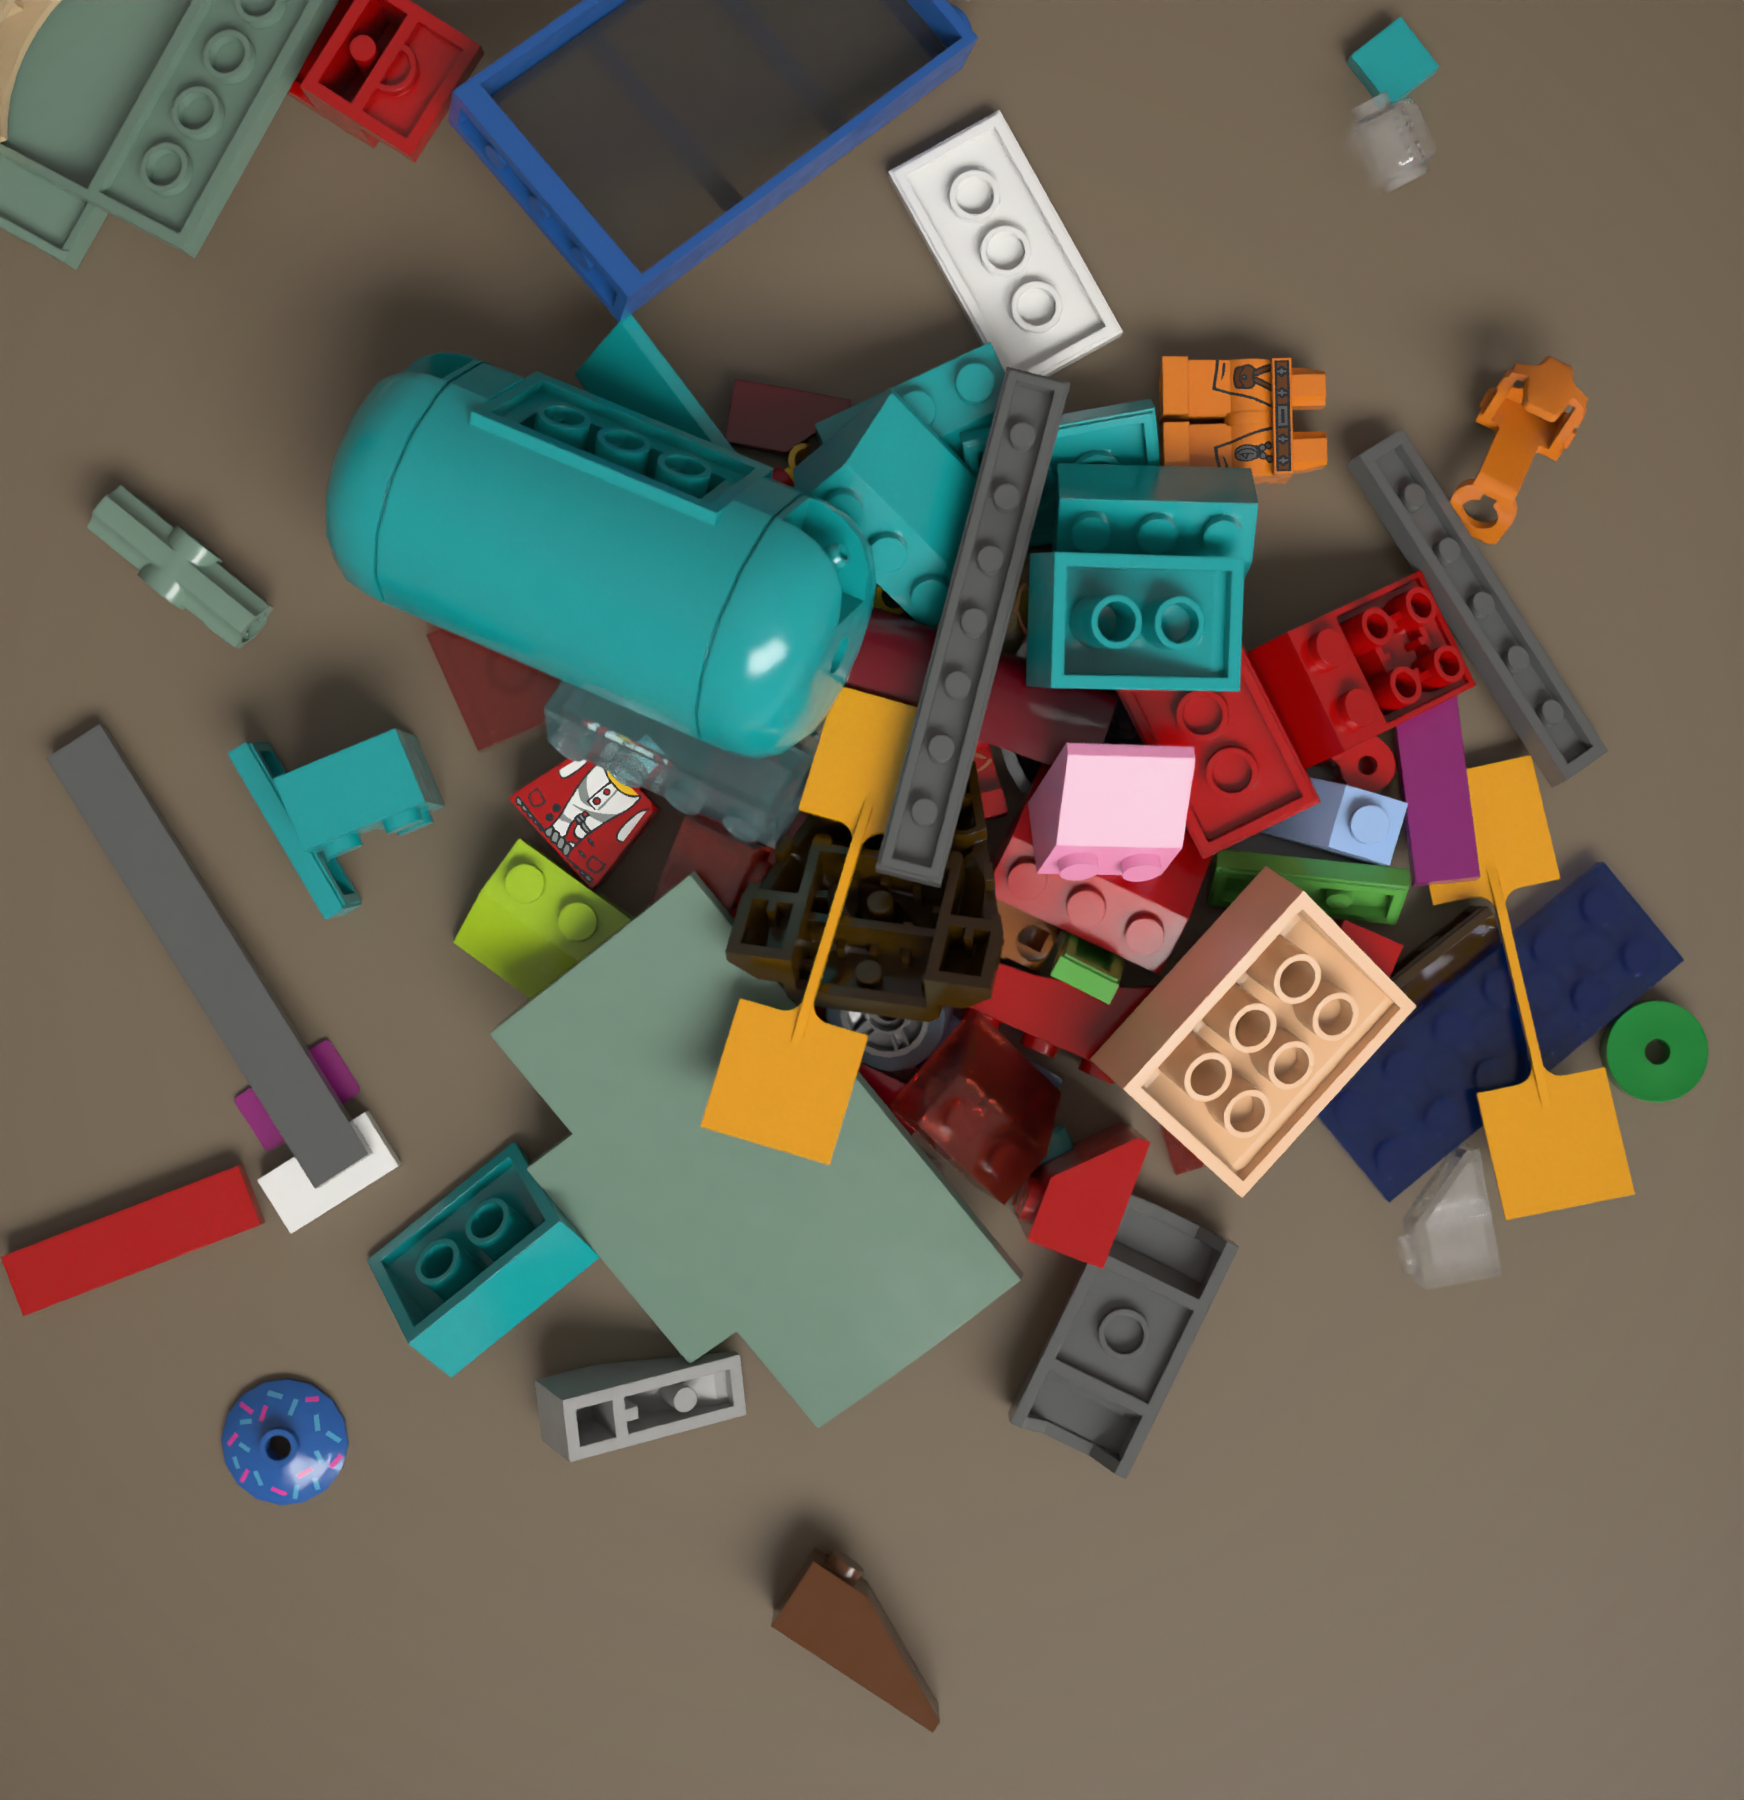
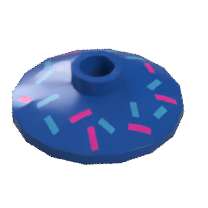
(309, 1423)

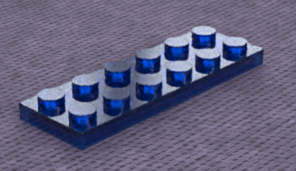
(1580, 968)

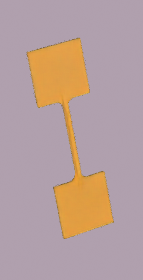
(786, 1070)
(1553, 1134)

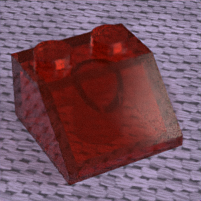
(982, 1107)

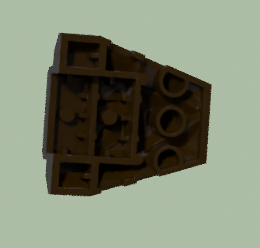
(897, 942)

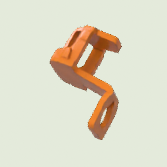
(1524, 424)

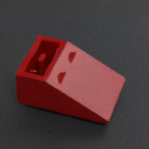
(1362, 669)

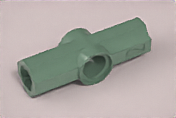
(179, 567)

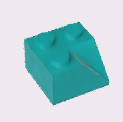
(359, 790)

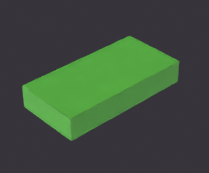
(1087, 967)

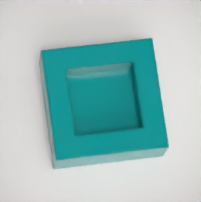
(1393, 62)

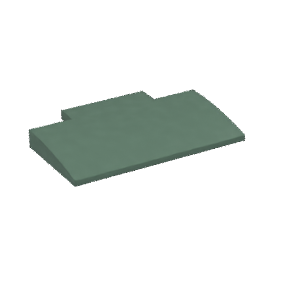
(812, 1263)

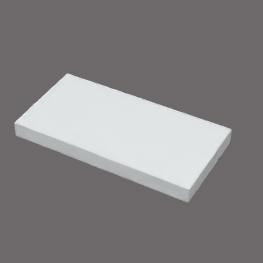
(1004, 249)

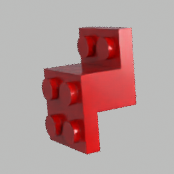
(385, 72)

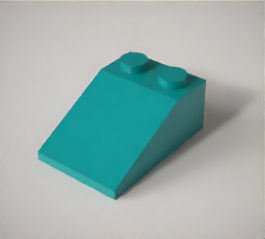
(1134, 621)

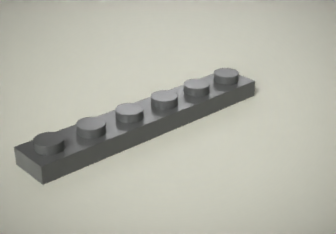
(1477, 608)

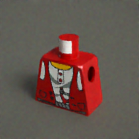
(586, 816)

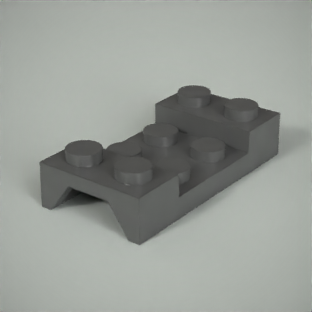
(1124, 1336)

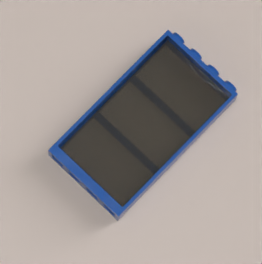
(682, 122)

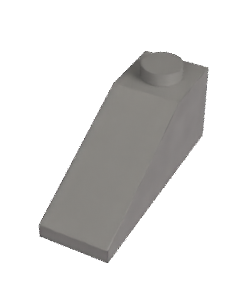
(636, 1402)

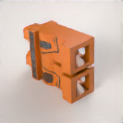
(1240, 416)

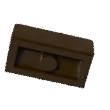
(1446, 954)

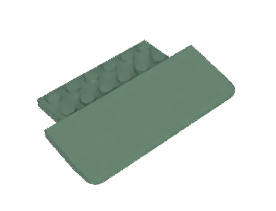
(145, 115)

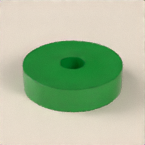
(1683, 1051)

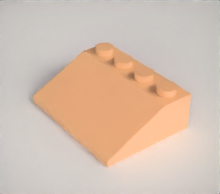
(1254, 1030)

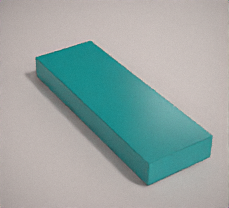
(322, 877)

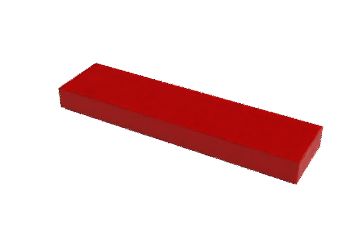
(133, 1239)

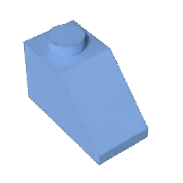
(1346, 824)

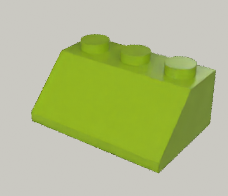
(536, 919)

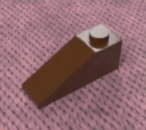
(844, 1624)

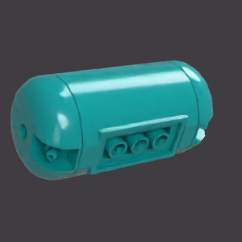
(601, 550)

